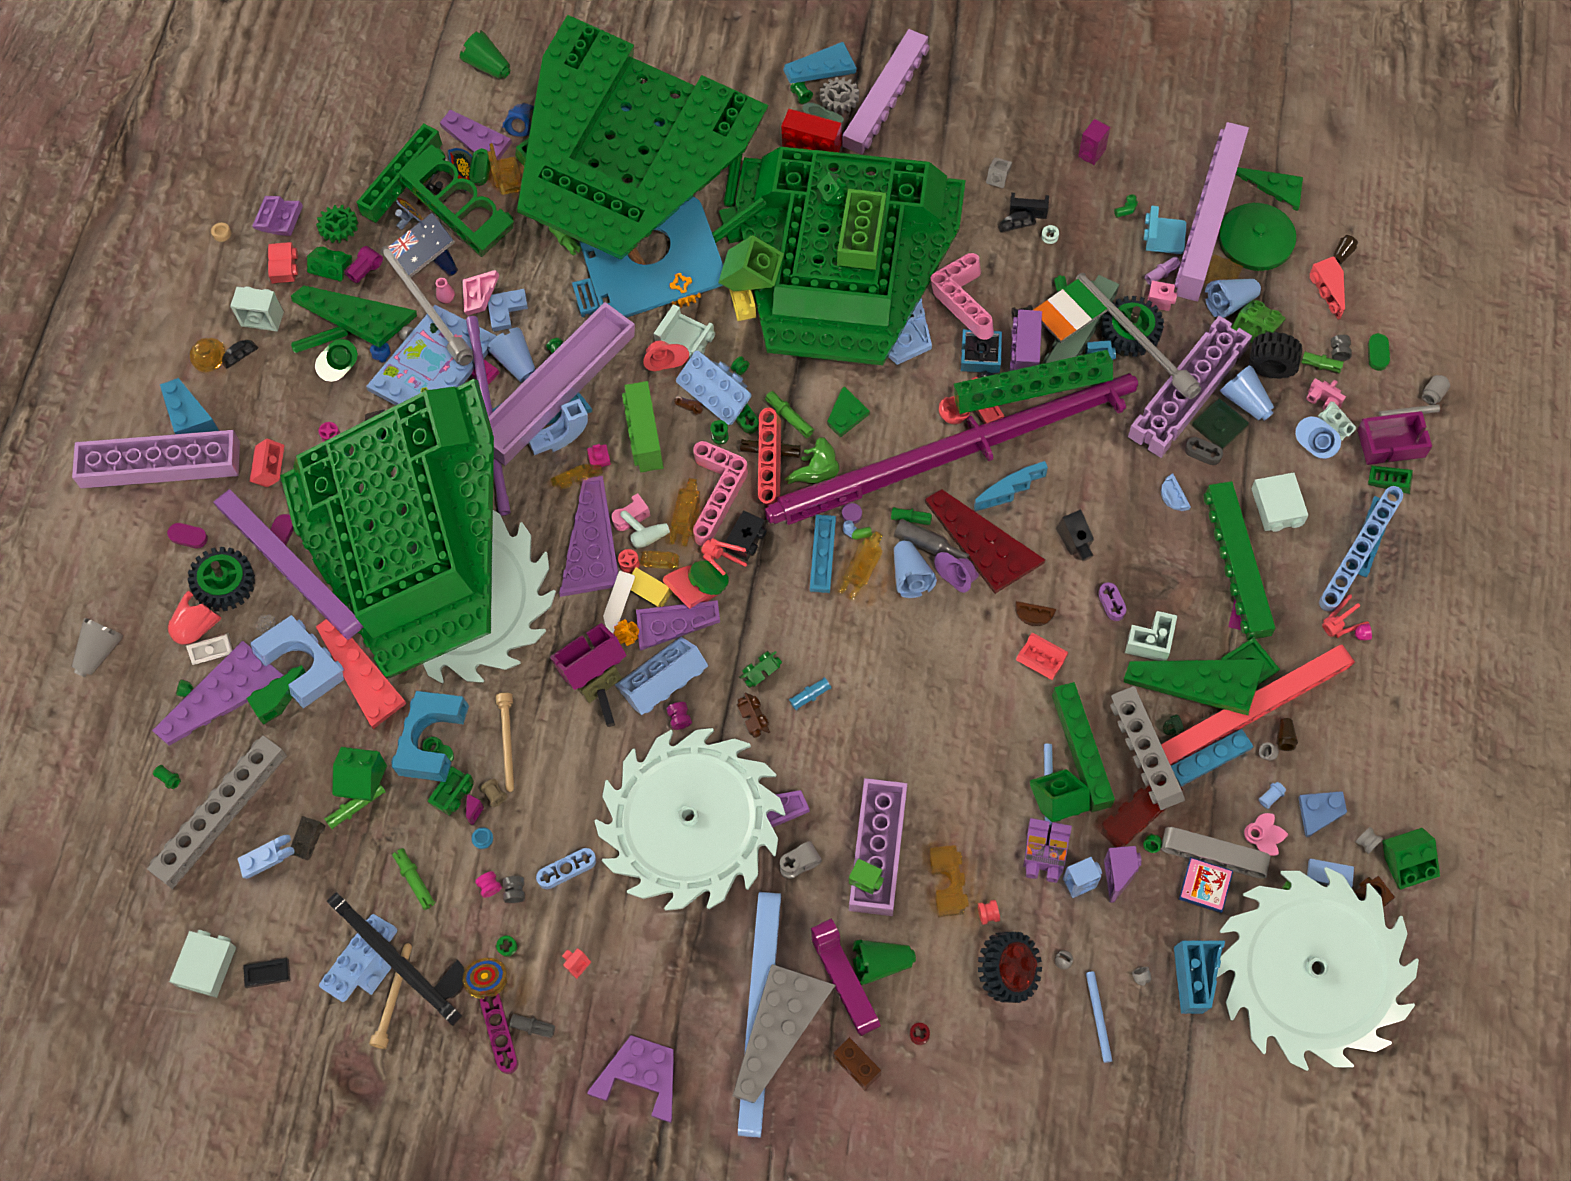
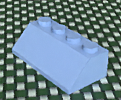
(662, 675)

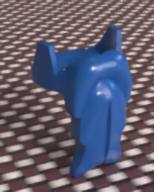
(522, 112)

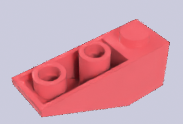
(1330, 282)

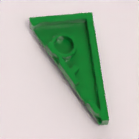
(1279, 185)

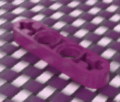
(500, 1030)

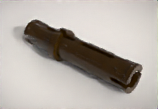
(786, 449)

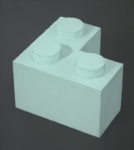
(1153, 642)

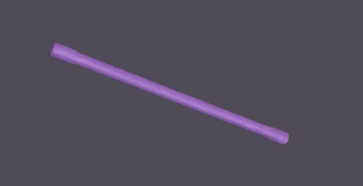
(474, 333)

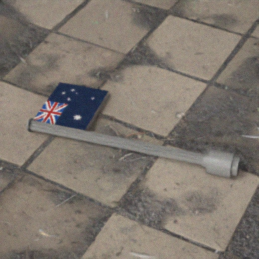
(413, 253)

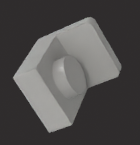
(998, 172)

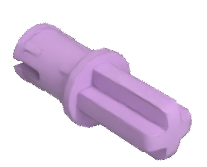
(1162, 270)

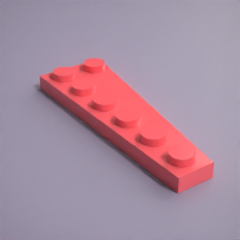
(369, 686)

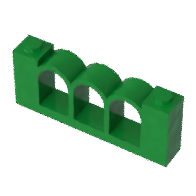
(423, 168)

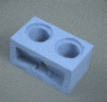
(1082, 877)

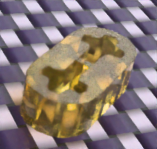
(658, 559)

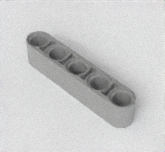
(1215, 851)

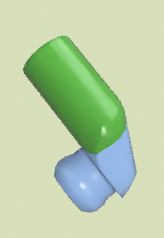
(855, 533)

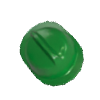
(336, 360)

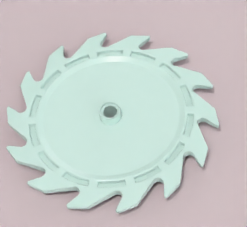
(513, 607)
(696, 853)
(1356, 977)

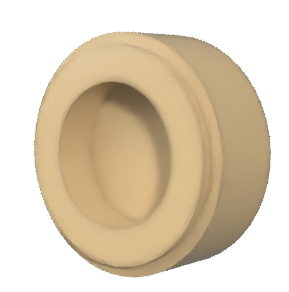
(221, 232)

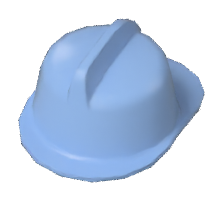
(1318, 437)

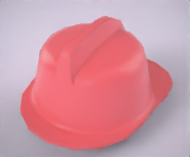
(664, 356)

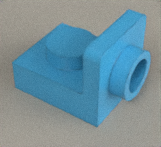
(1100, 346)

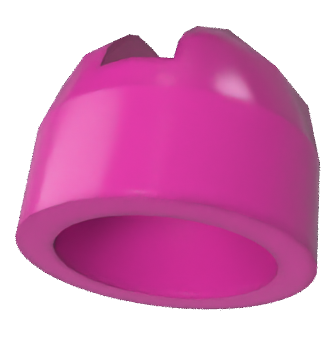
(1364, 632)

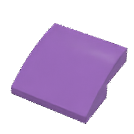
(277, 216)

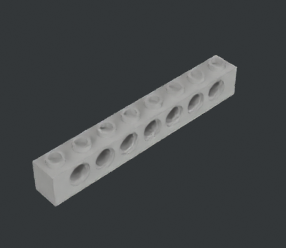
(217, 822)

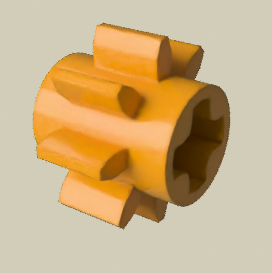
(626, 632)

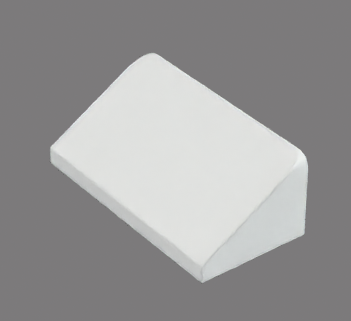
(209, 648)

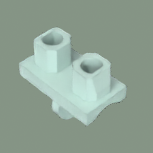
(1337, 420)

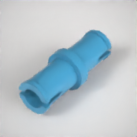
(810, 693)

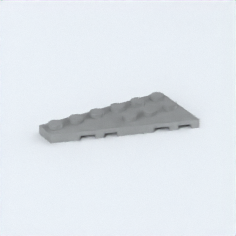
(781, 1018)

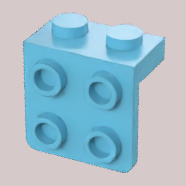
(1164, 233)

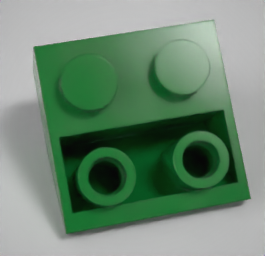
(1412, 858)

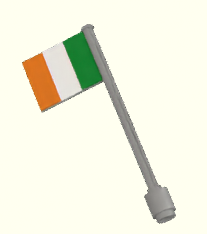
(1083, 303)

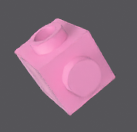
(1162, 295)

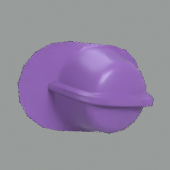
(956, 571)

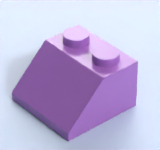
(1120, 869)

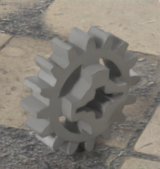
(839, 95)

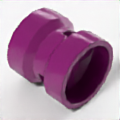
(679, 715)

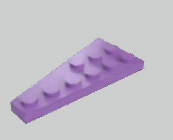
(591, 550)

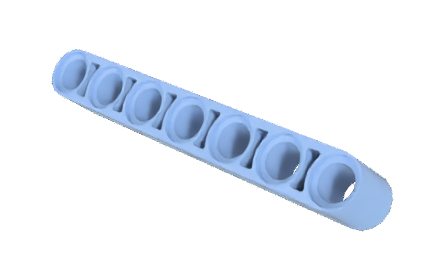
(1366, 540)

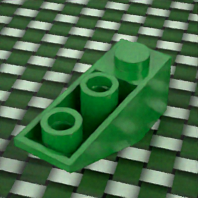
(275, 697)

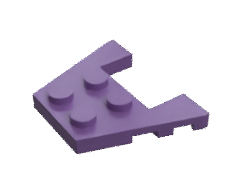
(644, 1066)

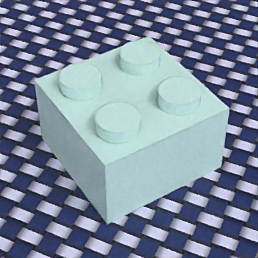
(257, 308)

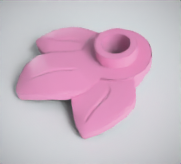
(1268, 834)

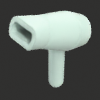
(644, 536)

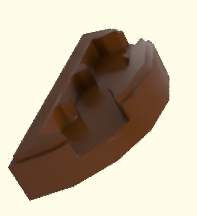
(1034, 614)

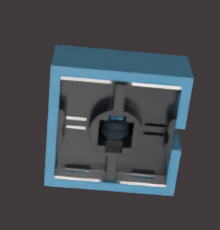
(981, 354)

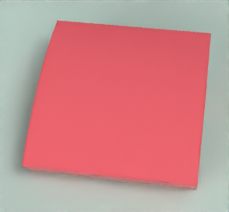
(683, 589)

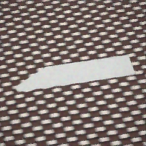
(618, 599)

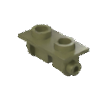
(604, 681)

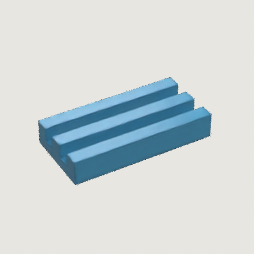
(589, 310)

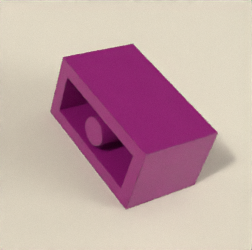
(1094, 141)

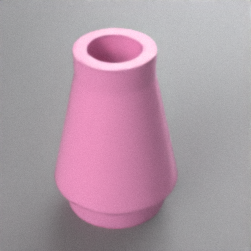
(444, 291)

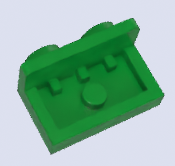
(328, 263)
(449, 794)

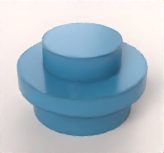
(482, 838)

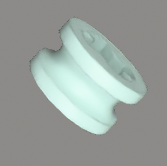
(1052, 229)

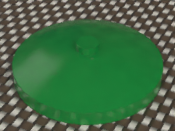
(1257, 236)

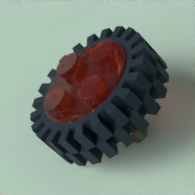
(1009, 967)

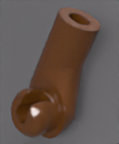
(688, 404)

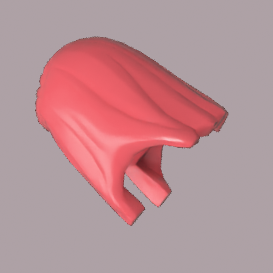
(191, 622)

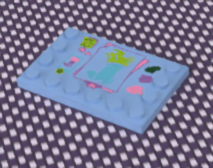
(425, 362)

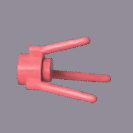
(712, 550)
(1334, 625)

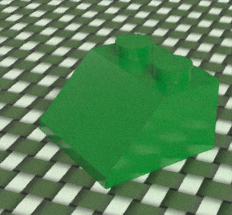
(357, 773)
(1060, 795)

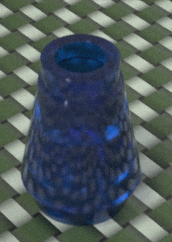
(446, 263)

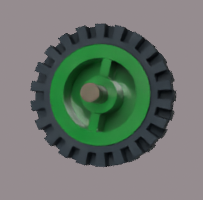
(1142, 316)
(221, 578)

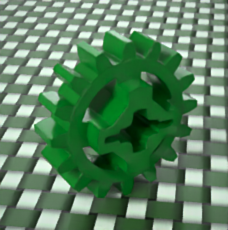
(337, 223)

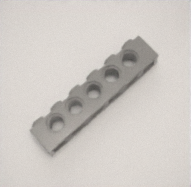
(1170, 792)

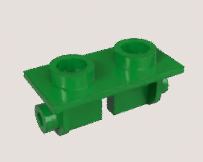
(766, 663)

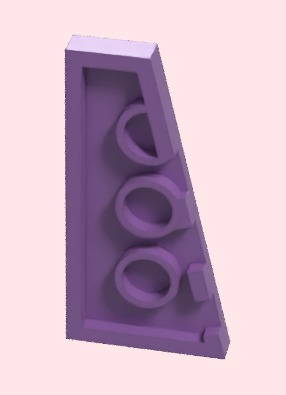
(474, 135)
(671, 622)

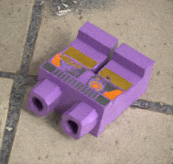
(1042, 856)

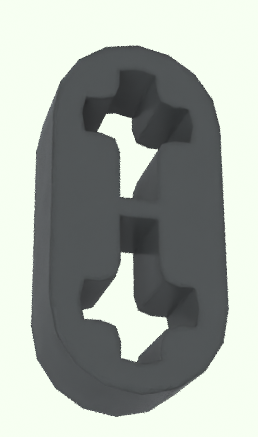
(1203, 451)

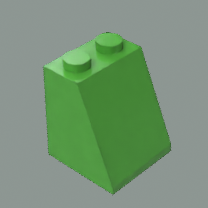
(751, 265)

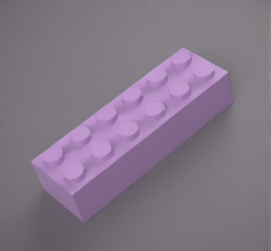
(879, 843)

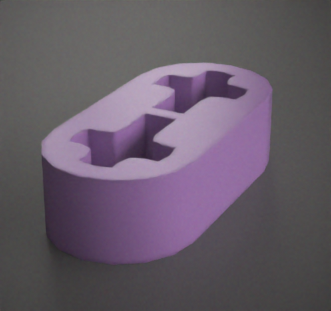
(1116, 599)

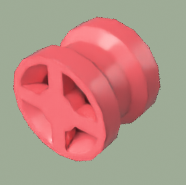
(631, 557)
(988, 912)

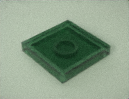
(1220, 424)

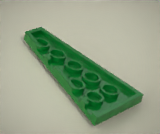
(362, 317)
(1210, 682)

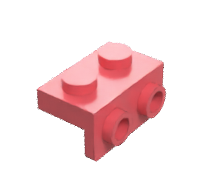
(1042, 656)

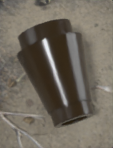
(1345, 248)
(1286, 735)

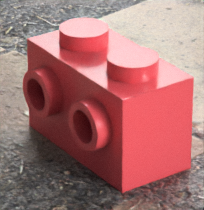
(267, 463)

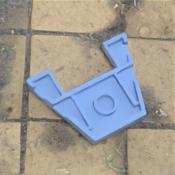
(913, 339)

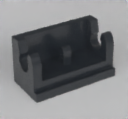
(1038, 208)

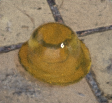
(207, 354)

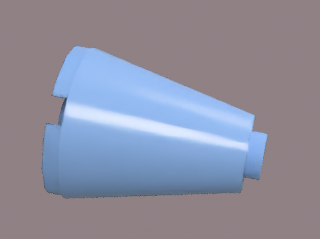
(1230, 295)
(513, 353)
(1249, 394)
(912, 571)

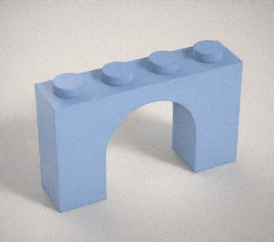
(292, 636)

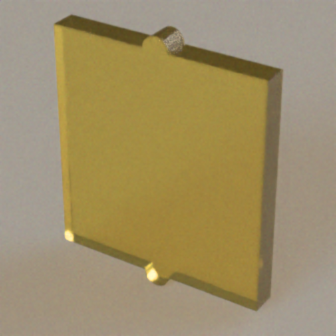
(1222, 269)

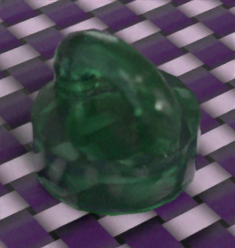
(1176, 724)

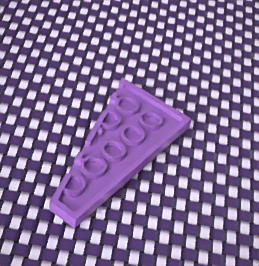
(217, 694)

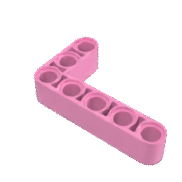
(947, 288)
(721, 491)

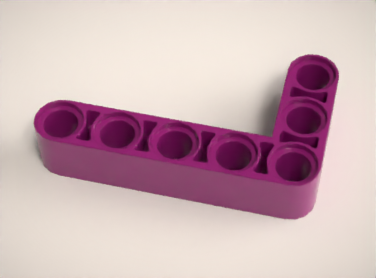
(827, 944)

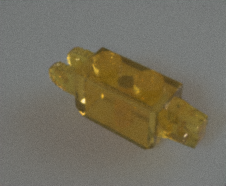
(685, 512)
(862, 565)

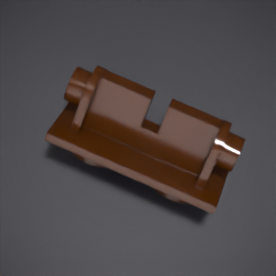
(750, 707)

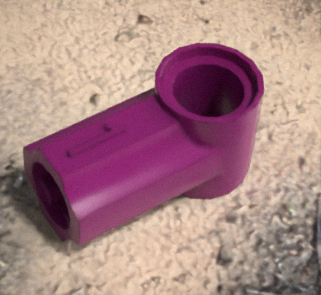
(366, 260)

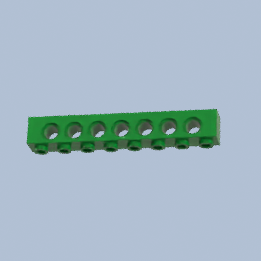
(1033, 381)

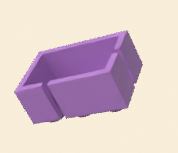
(1026, 339)

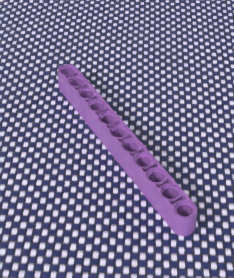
(288, 564)

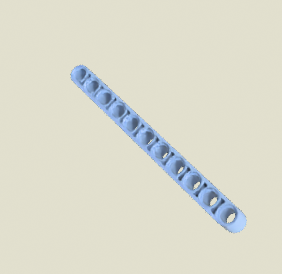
(763, 957)

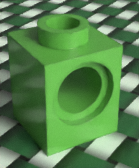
(866, 877)

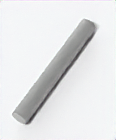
(1425, 409)

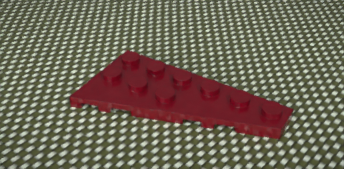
(991, 550)

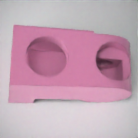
(637, 509)

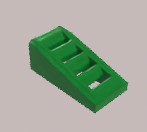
(1396, 472)

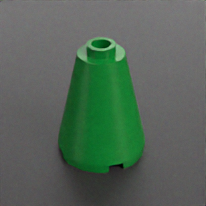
(485, 56)
(880, 959)

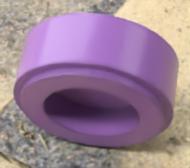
(852, 512)

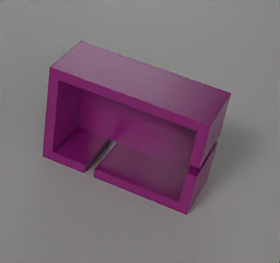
(1394, 438)
(580, 664)

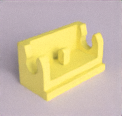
(743, 304)
(650, 588)

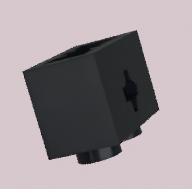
(753, 530)

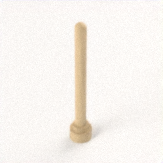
(504, 702)
(380, 1038)

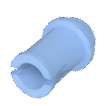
(1277, 790)

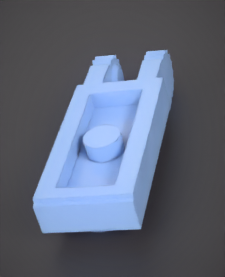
(265, 856)

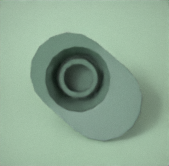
(817, 110)

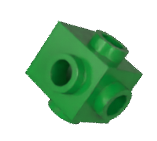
(833, 188)

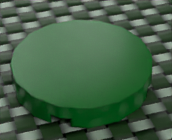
(707, 578)

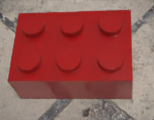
(811, 132)

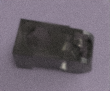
(306, 837)

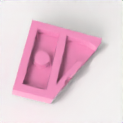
(478, 291)

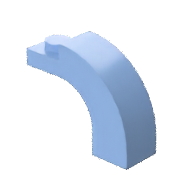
(563, 431)

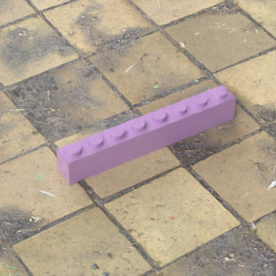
(885, 92)

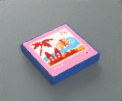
(1205, 885)

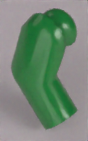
(1128, 208)

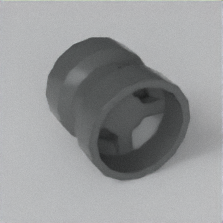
(1341, 348)
(513, 889)

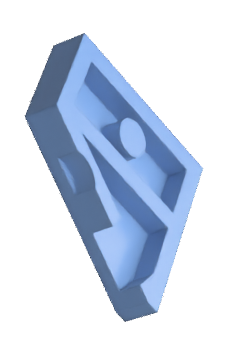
(1321, 810)

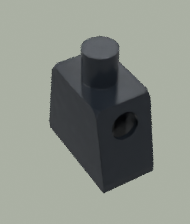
(1076, 534)

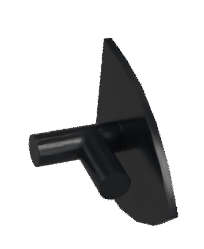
(435, 189)

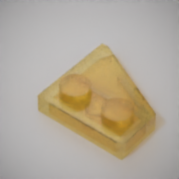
(576, 474)

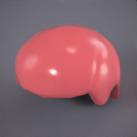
(949, 411)

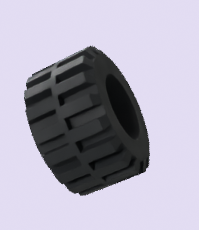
(1275, 355)

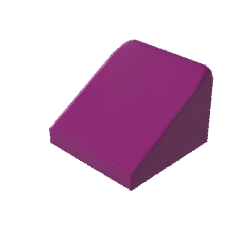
(473, 809)

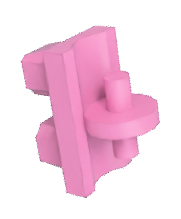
(1325, 392)

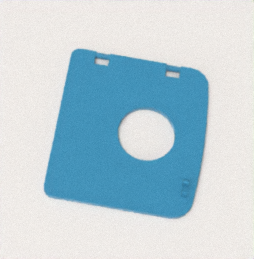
(641, 287)

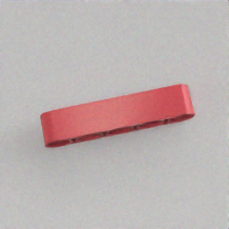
(765, 449)

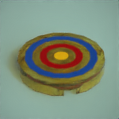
(485, 978)

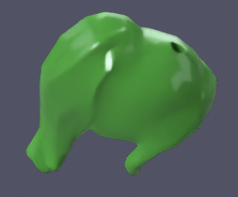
(821, 467)

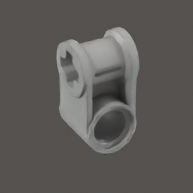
(802, 858)

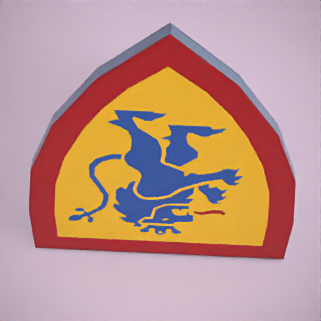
(406, 217)

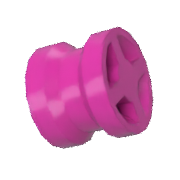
(327, 429)
(488, 884)

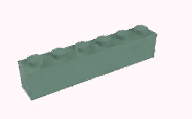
(1076, 343)

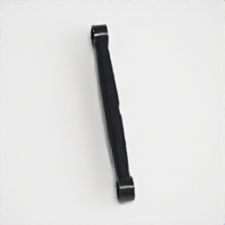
(394, 959)

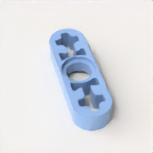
(564, 877)

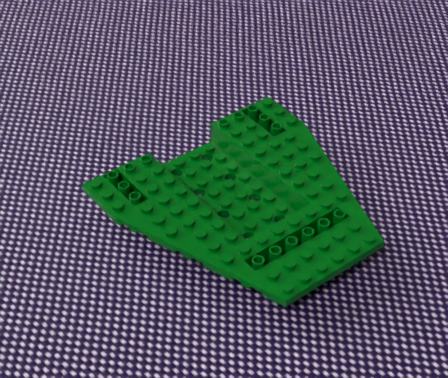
(580, 100)
(832, 307)
(444, 476)

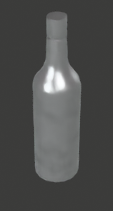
(926, 539)

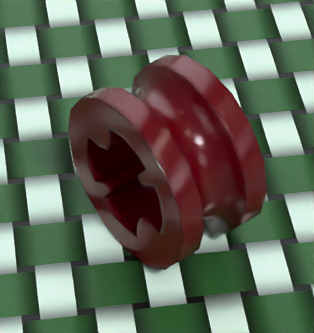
(917, 1040)

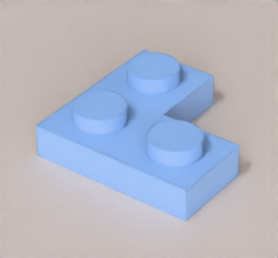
(502, 304)

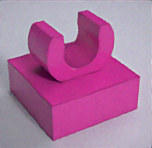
(491, 372)
(599, 455)

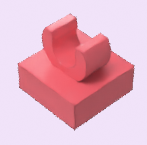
(575, 962)

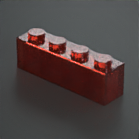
(1132, 818)

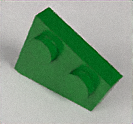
(846, 413)

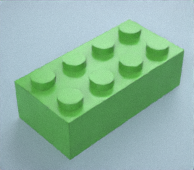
(861, 229)
(642, 427)

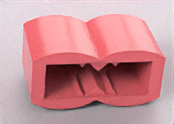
(282, 262)

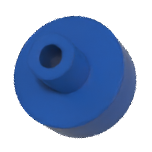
(380, 353)

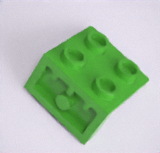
(1258, 319)

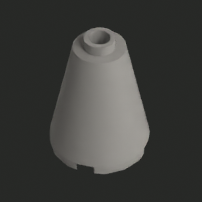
(93, 646)

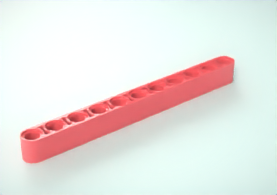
(1264, 702)

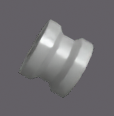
(1369, 840)

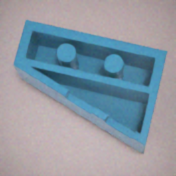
(184, 410)
(1197, 973)

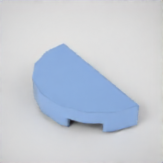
(1173, 494)

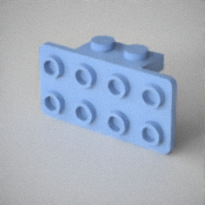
(714, 386)
(359, 964)

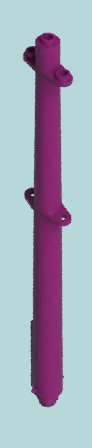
(854, 484)

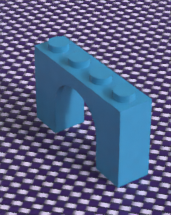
(425, 710)

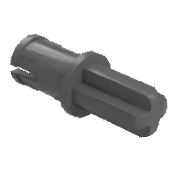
(532, 1026)

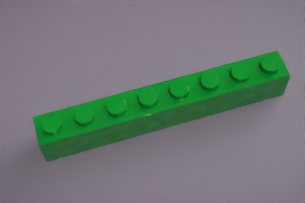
(1239, 561)

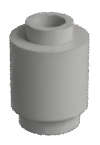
(1435, 389)

